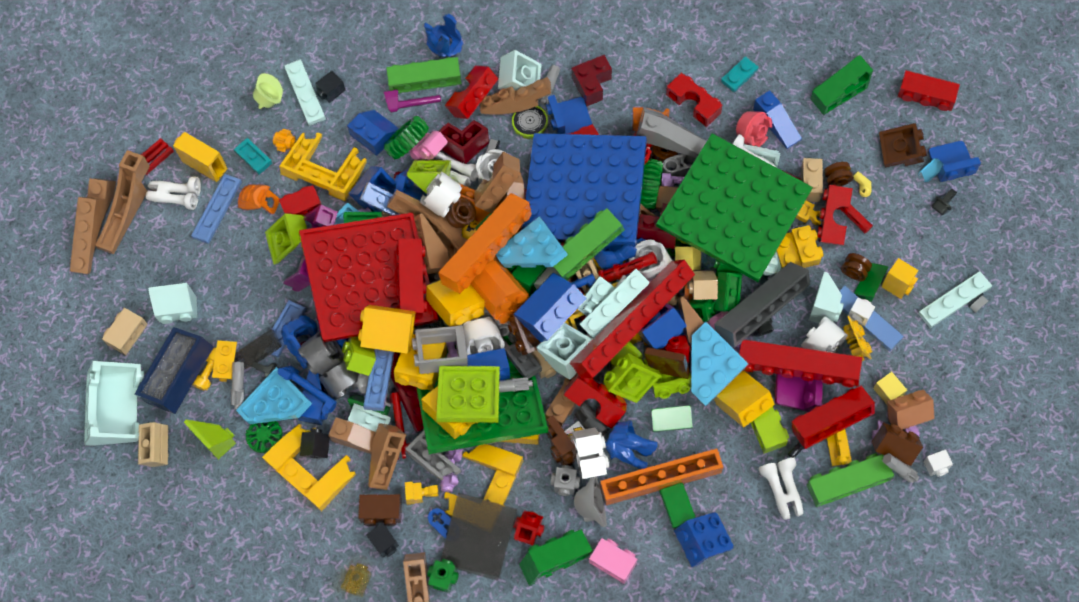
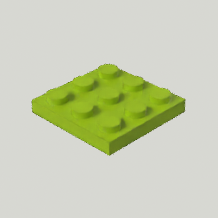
(468, 394)

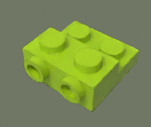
(630, 378)
(669, 384)

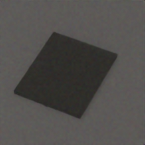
(479, 536)

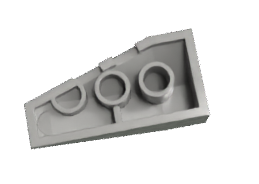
(668, 134)

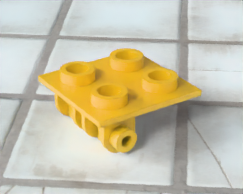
(855, 334)

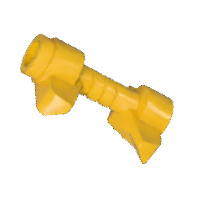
(202, 381)

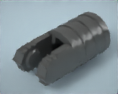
(588, 419)

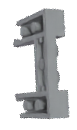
(434, 463)

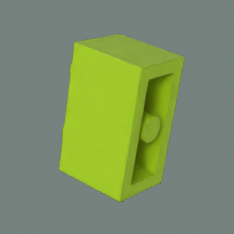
(358, 358)
(769, 431)

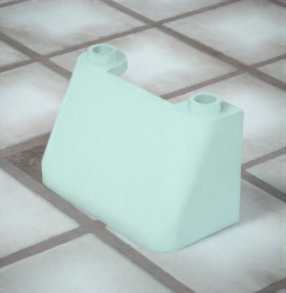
(111, 403)

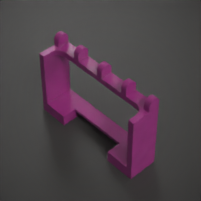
(318, 217)

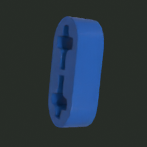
(436, 525)

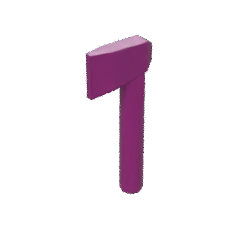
(393, 103)

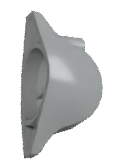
(590, 502)

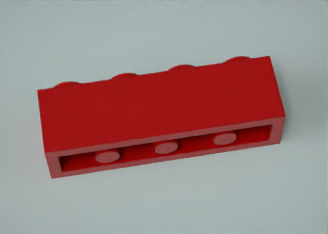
(410, 276)
(833, 416)

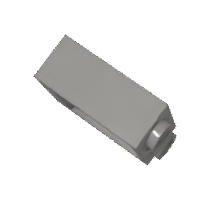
(439, 335)

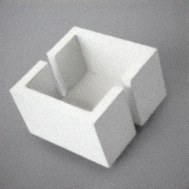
(590, 455)

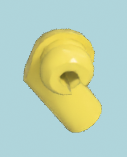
(865, 184)

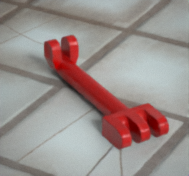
(395, 400)

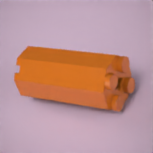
(499, 290)

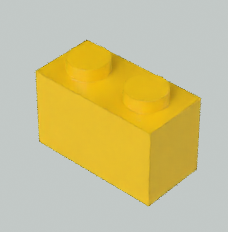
(900, 279)

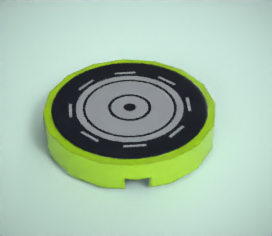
(529, 122)

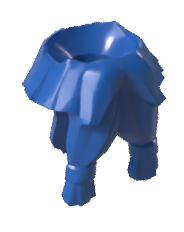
(445, 31)
(616, 254)
(294, 329)
(624, 439)

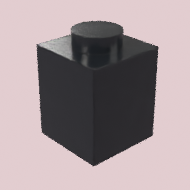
(330, 87)
(314, 444)
(383, 540)

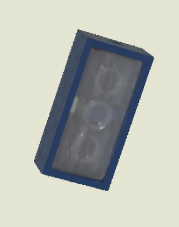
(174, 370)

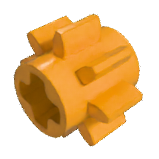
(283, 140)

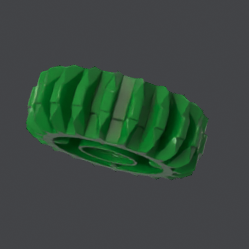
(406, 137)
(651, 183)

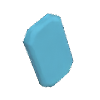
(931, 169)

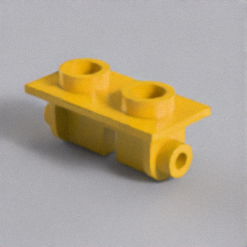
(223, 360)
(839, 449)

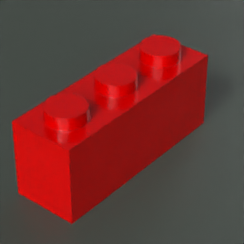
(928, 91)

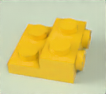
(800, 248)

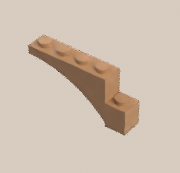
(126, 201)
(88, 221)
(448, 234)

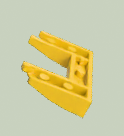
(339, 184)
(506, 467)
(317, 492)

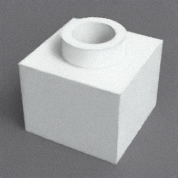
(861, 311)
(938, 463)

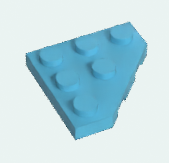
(532, 247)
(712, 364)
(274, 401)

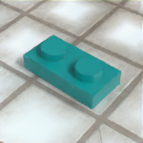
(739, 74)
(253, 156)

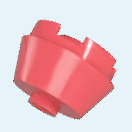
(754, 127)

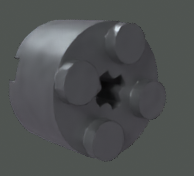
(321, 355)
(339, 380)

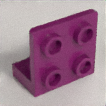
(798, 393)

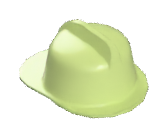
(267, 91)

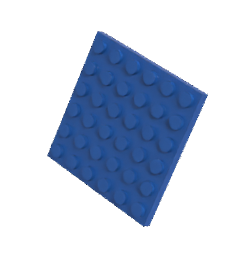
(582, 175)

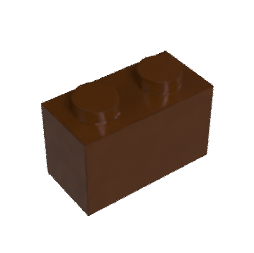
(898, 443)
(380, 509)

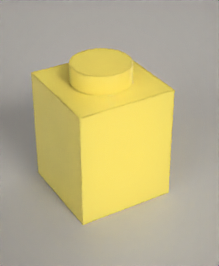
(691, 256)
(889, 388)

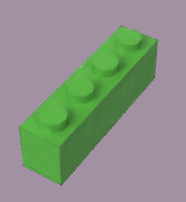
(424, 75)
(588, 242)
(849, 480)

